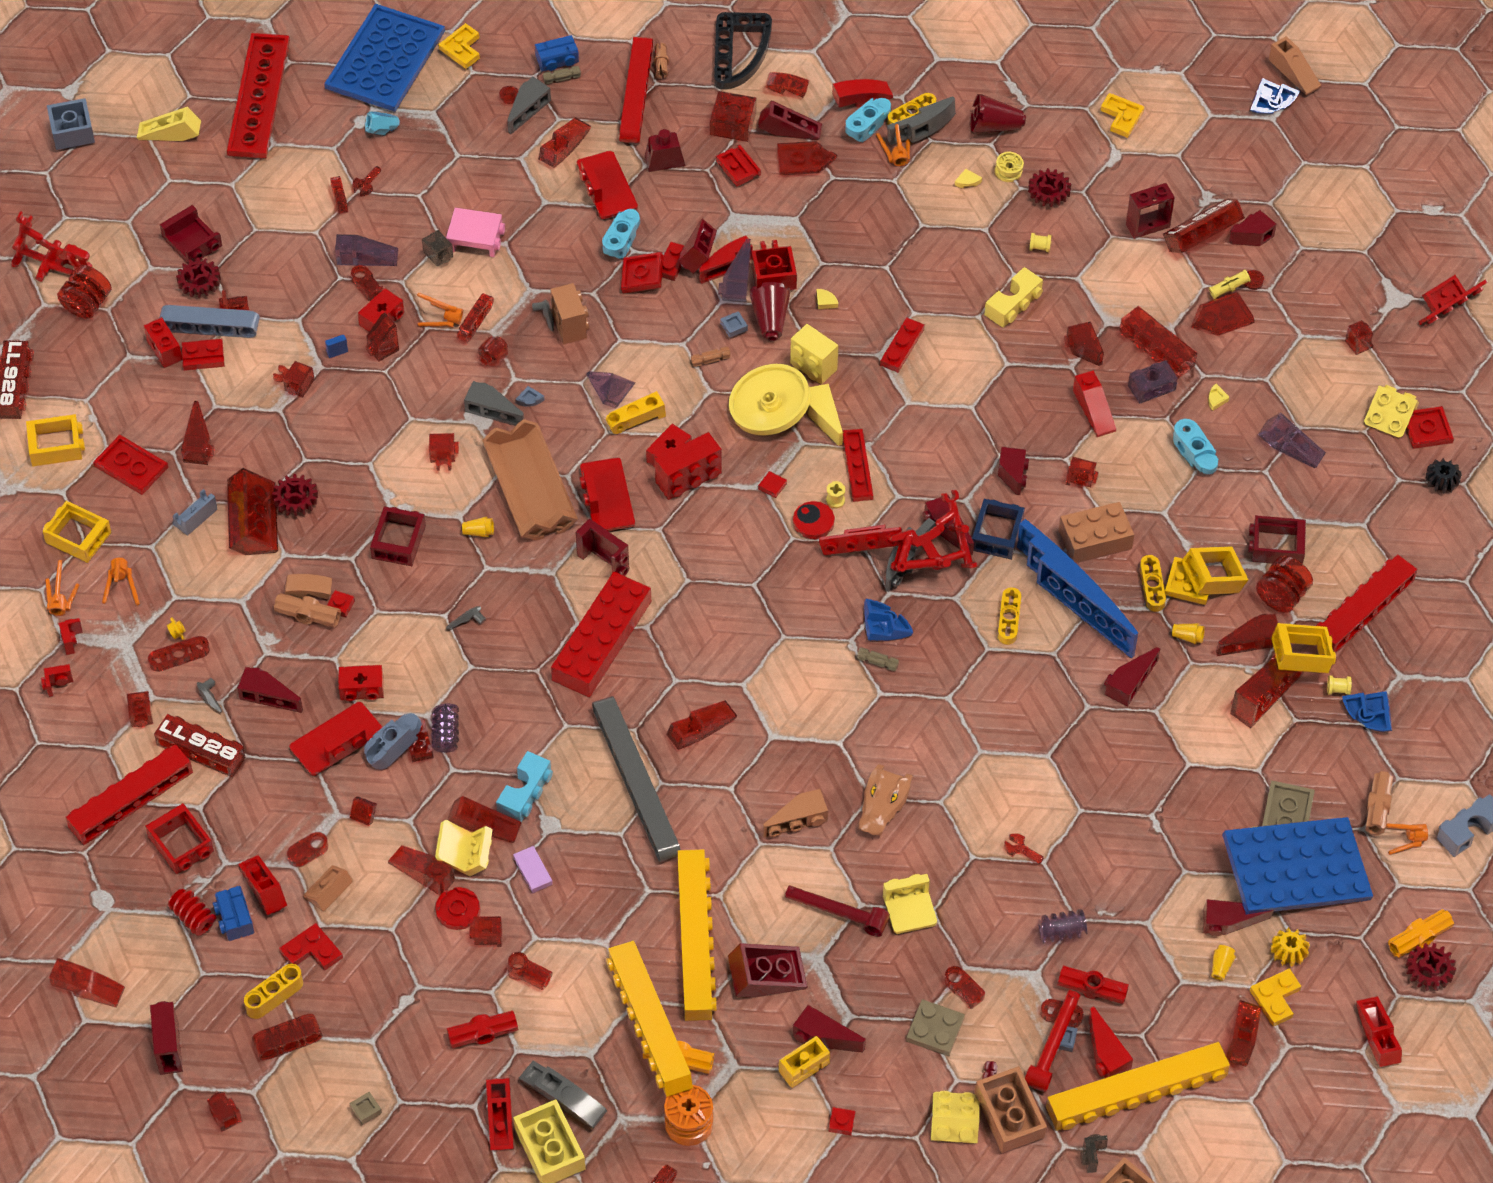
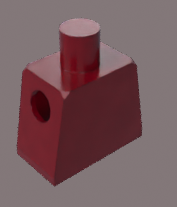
(663, 151)

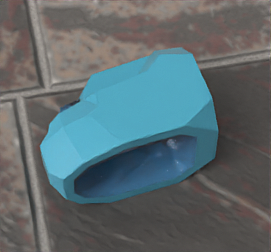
(380, 123)

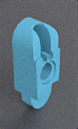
(867, 119)
(621, 234)
(1195, 446)

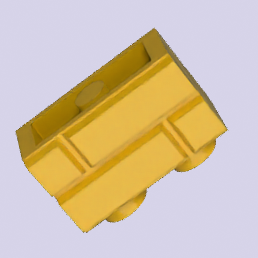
(804, 1061)

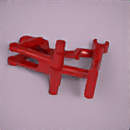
(51, 259)
(934, 560)

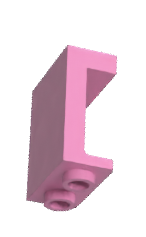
(476, 230)

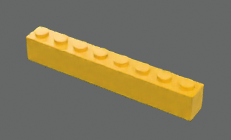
(695, 935)
(650, 1019)
(1137, 1086)

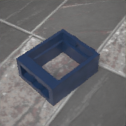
(1001, 547)

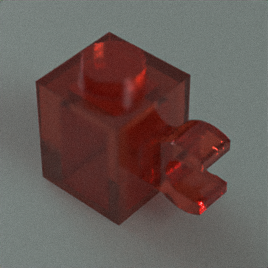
(296, 379)
(443, 449)

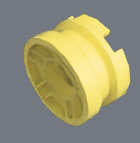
(1007, 160)

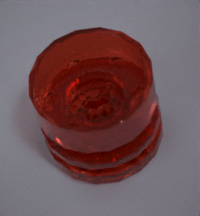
(84, 291)
(1284, 584)

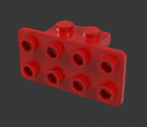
(606, 184)
(607, 493)
(335, 738)

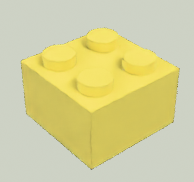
(814, 354)

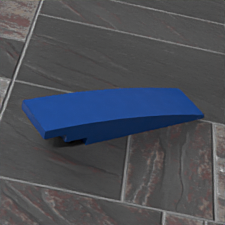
(1075, 588)

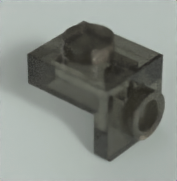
(1090, 1146)

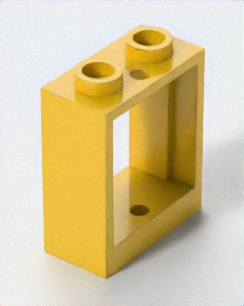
(58, 453)
(93, 541)
(1200, 577)
(1303, 634)

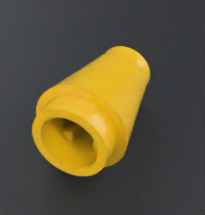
(479, 527)
(1189, 632)
(1222, 961)

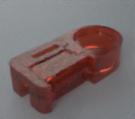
(339, 195)
(366, 284)
(965, 988)

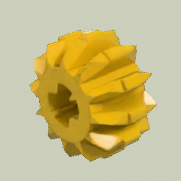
(1290, 947)

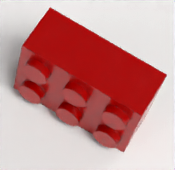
(688, 466)

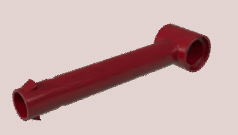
(873, 921)

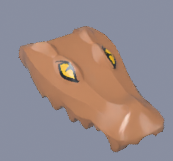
(883, 798)

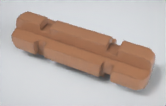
(710, 356)

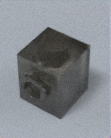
(437, 248)

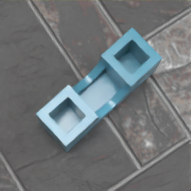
(518, 801)

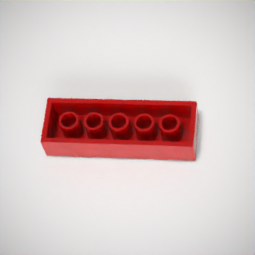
(601, 634)

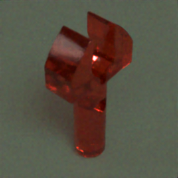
(365, 183)
(1021, 848)

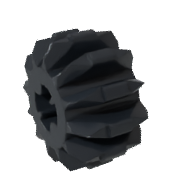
(1443, 475)

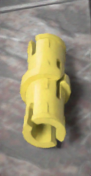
(1229, 284)

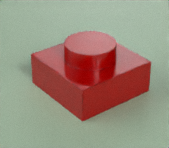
(341, 601)
(842, 1121)

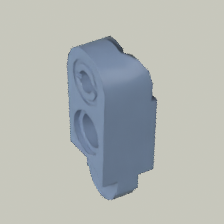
(383, 750)

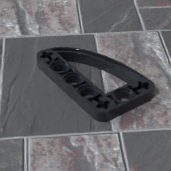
(733, 25)

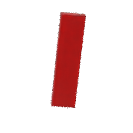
(857, 465)

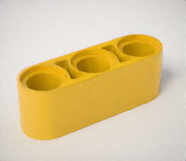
(277, 981)

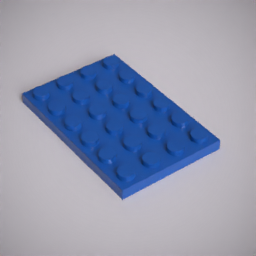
(384, 57)
(1297, 865)

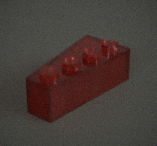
(1262, 692)

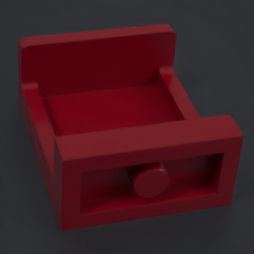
(190, 235)
(608, 547)

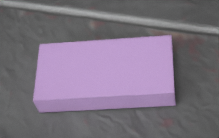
(532, 869)

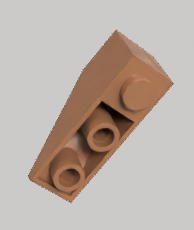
(1293, 65)
(801, 812)

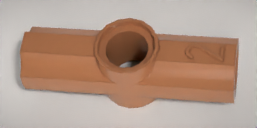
(307, 610)
(1379, 803)

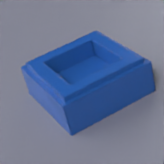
(336, 346)

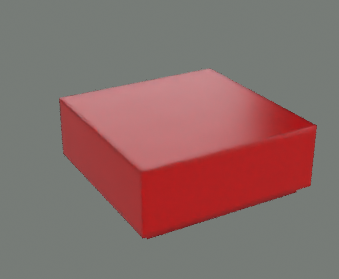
(772, 484)

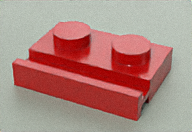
(738, 165)
(203, 354)

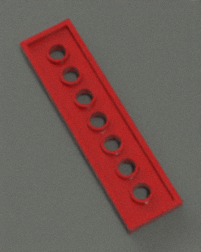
(266, 103)

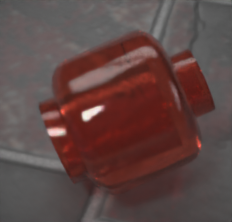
(493, 351)

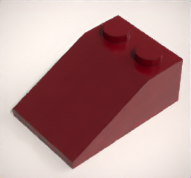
(766, 970)

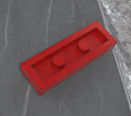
(902, 345)

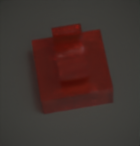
(363, 810)

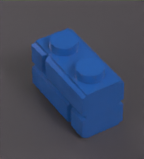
(557, 53)
(234, 913)

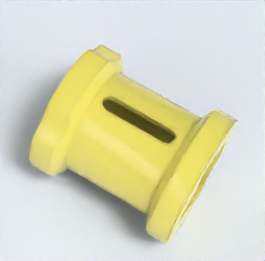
(1040, 242)
(835, 496)
(1339, 685)

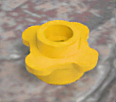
(176, 629)

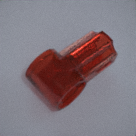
(530, 972)

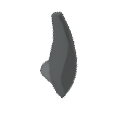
(545, 306)
(467, 616)
(207, 695)

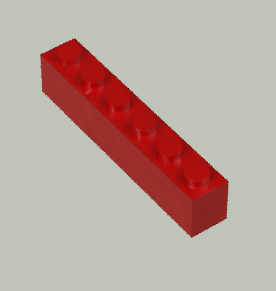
(1368, 601)
(129, 794)

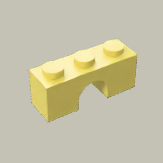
(1004, 308)

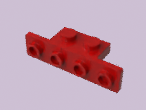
(1445, 295)
(859, 540)

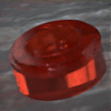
(1256, 281)

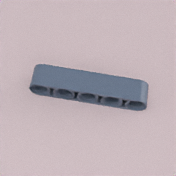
(210, 321)

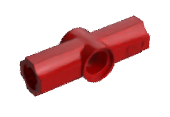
(1080, 980)
(482, 1029)

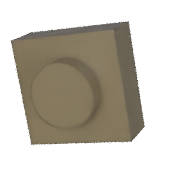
(365, 1108)

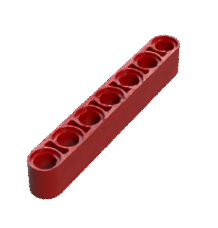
(636, 90)

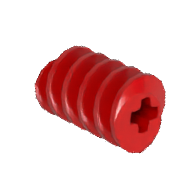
(191, 911)

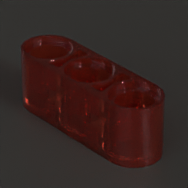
(287, 1036)

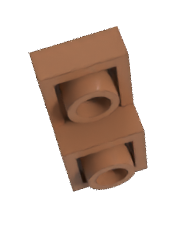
(303, 584)

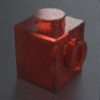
(140, 709)

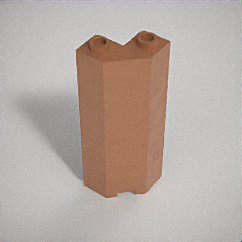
(530, 480)

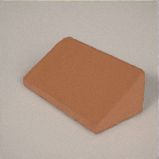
(328, 887)

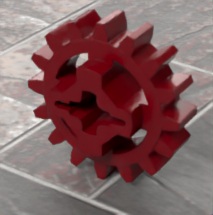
(1049, 187)
(197, 279)
(295, 495)
(1430, 967)

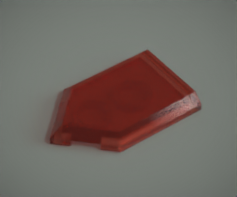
(803, 158)
(1223, 314)

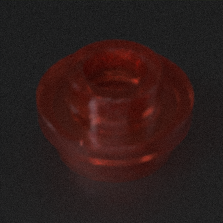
(508, 94)

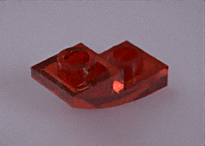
(780, 82)
(421, 748)

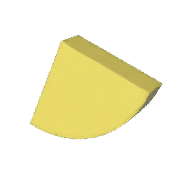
(968, 178)
(826, 299)
(1217, 397)

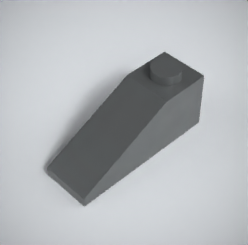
(530, 99)
(491, 404)

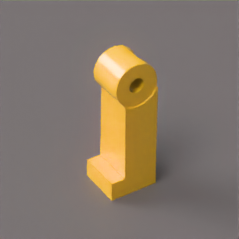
(636, 413)

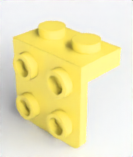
(1391, 411)
(463, 849)
(909, 903)
(955, 1117)

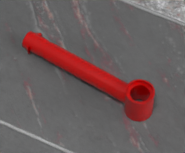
(1039, 1075)

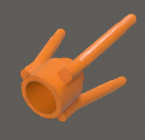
(899, 155)
(452, 313)
(118, 571)
(58, 604)
(1414, 832)

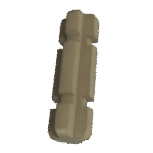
(561, 74)
(878, 659)

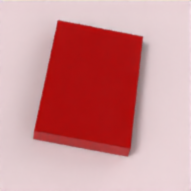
(130, 464)

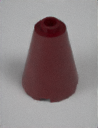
(994, 116)
(770, 308)

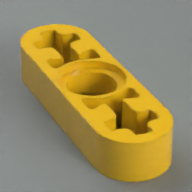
(915, 103)
(1154, 575)
(1013, 623)

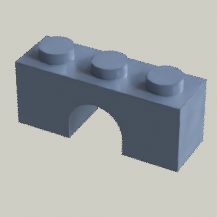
(1455, 833)

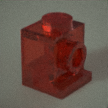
(1363, 334)
(1082, 472)
(486, 930)
(224, 1111)

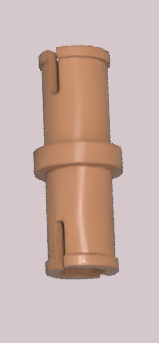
(661, 60)

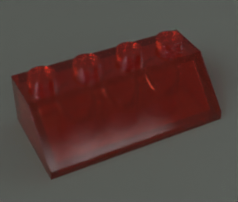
(251, 514)

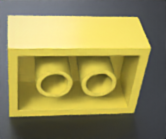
(549, 1143)

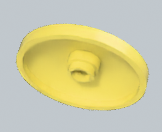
(769, 399)

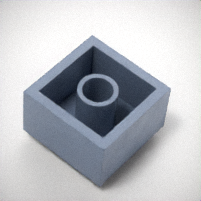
(70, 124)

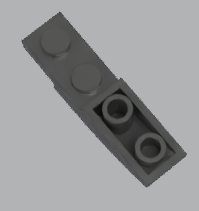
(927, 122)
(894, 578)
(568, 1095)

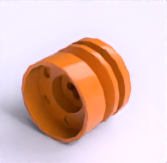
(689, 1126)

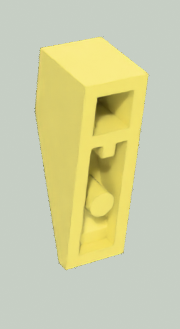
(171, 126)
(824, 413)

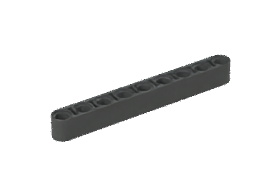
(636, 779)

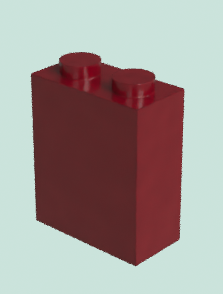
(166, 1038)

